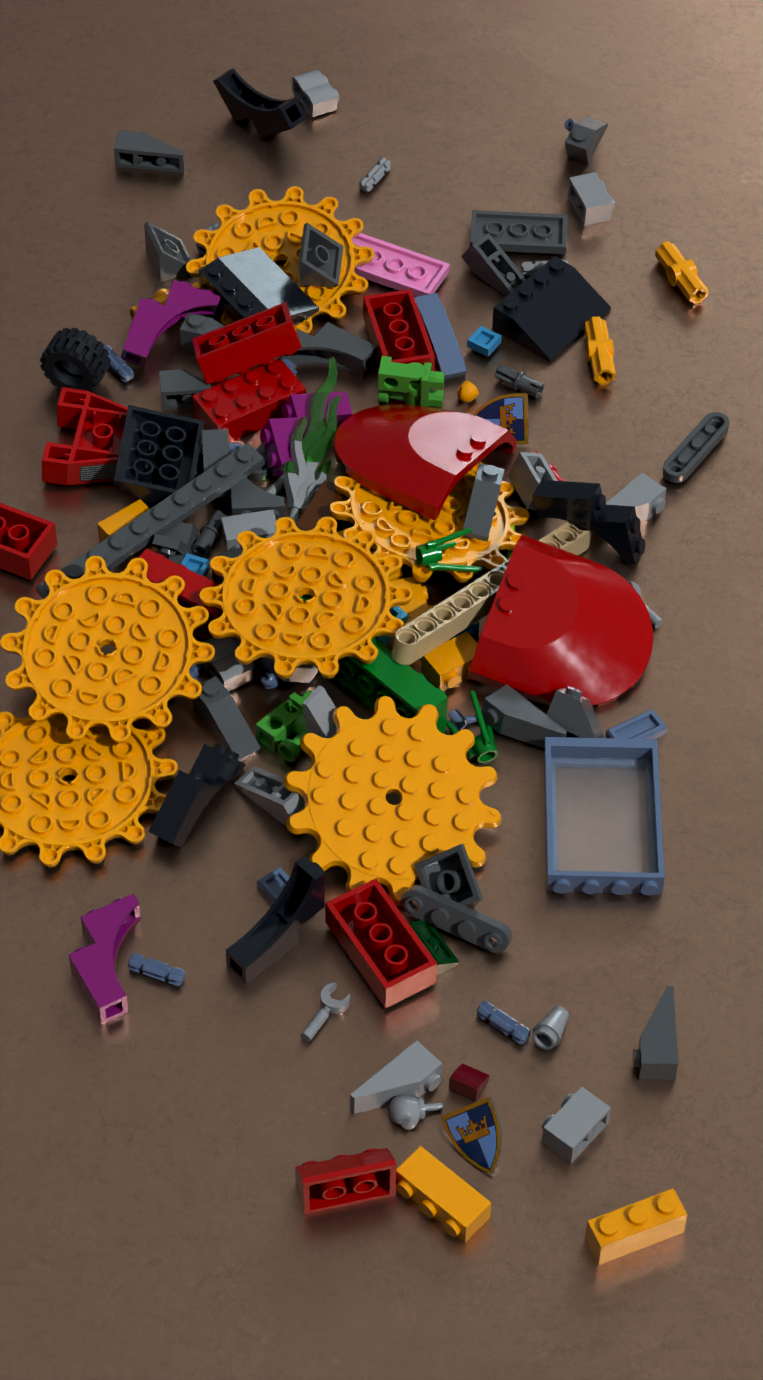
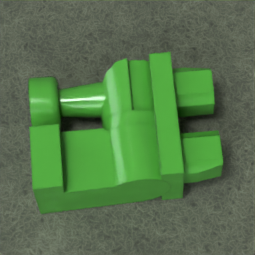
(410, 383)
(280, 724)

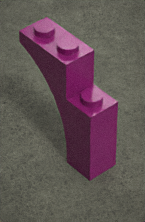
(154, 319)
(278, 432)
(95, 964)

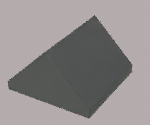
(166, 252)
(319, 259)
(451, 876)

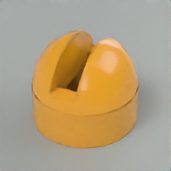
(467, 392)

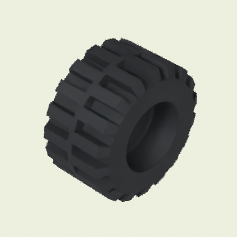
(75, 360)

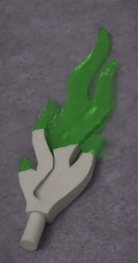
(310, 450)

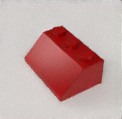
(346, 1180)

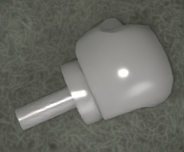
(408, 1109)

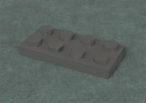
(522, 231)

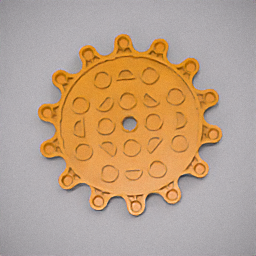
(279, 232)
(402, 529)
(272, 574)
(101, 609)
(349, 790)
(100, 804)

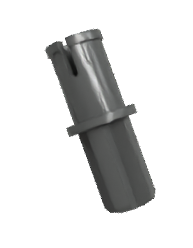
(519, 381)
(208, 534)

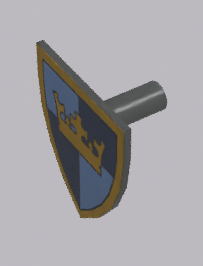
(510, 413)
(476, 1133)

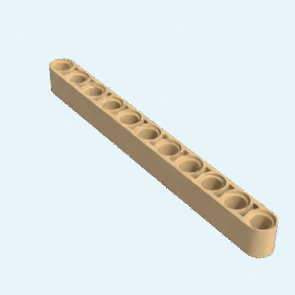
(471, 602)

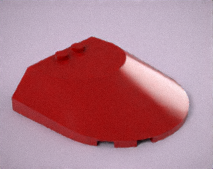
(415, 451)
(563, 626)

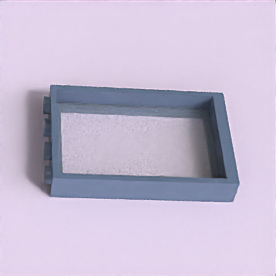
(603, 816)

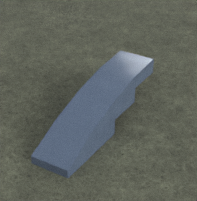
(441, 336)

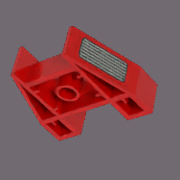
(95, 444)

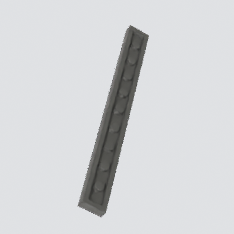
(168, 512)

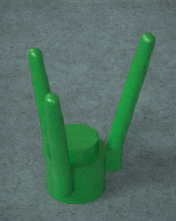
(431, 553)
(484, 746)

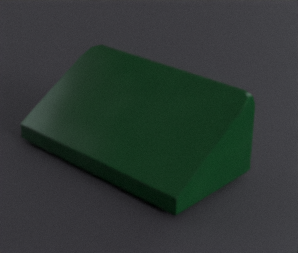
(435, 945)

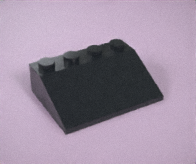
(253, 283)
(549, 310)
(157, 453)

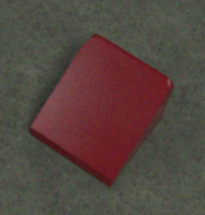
(468, 1081)

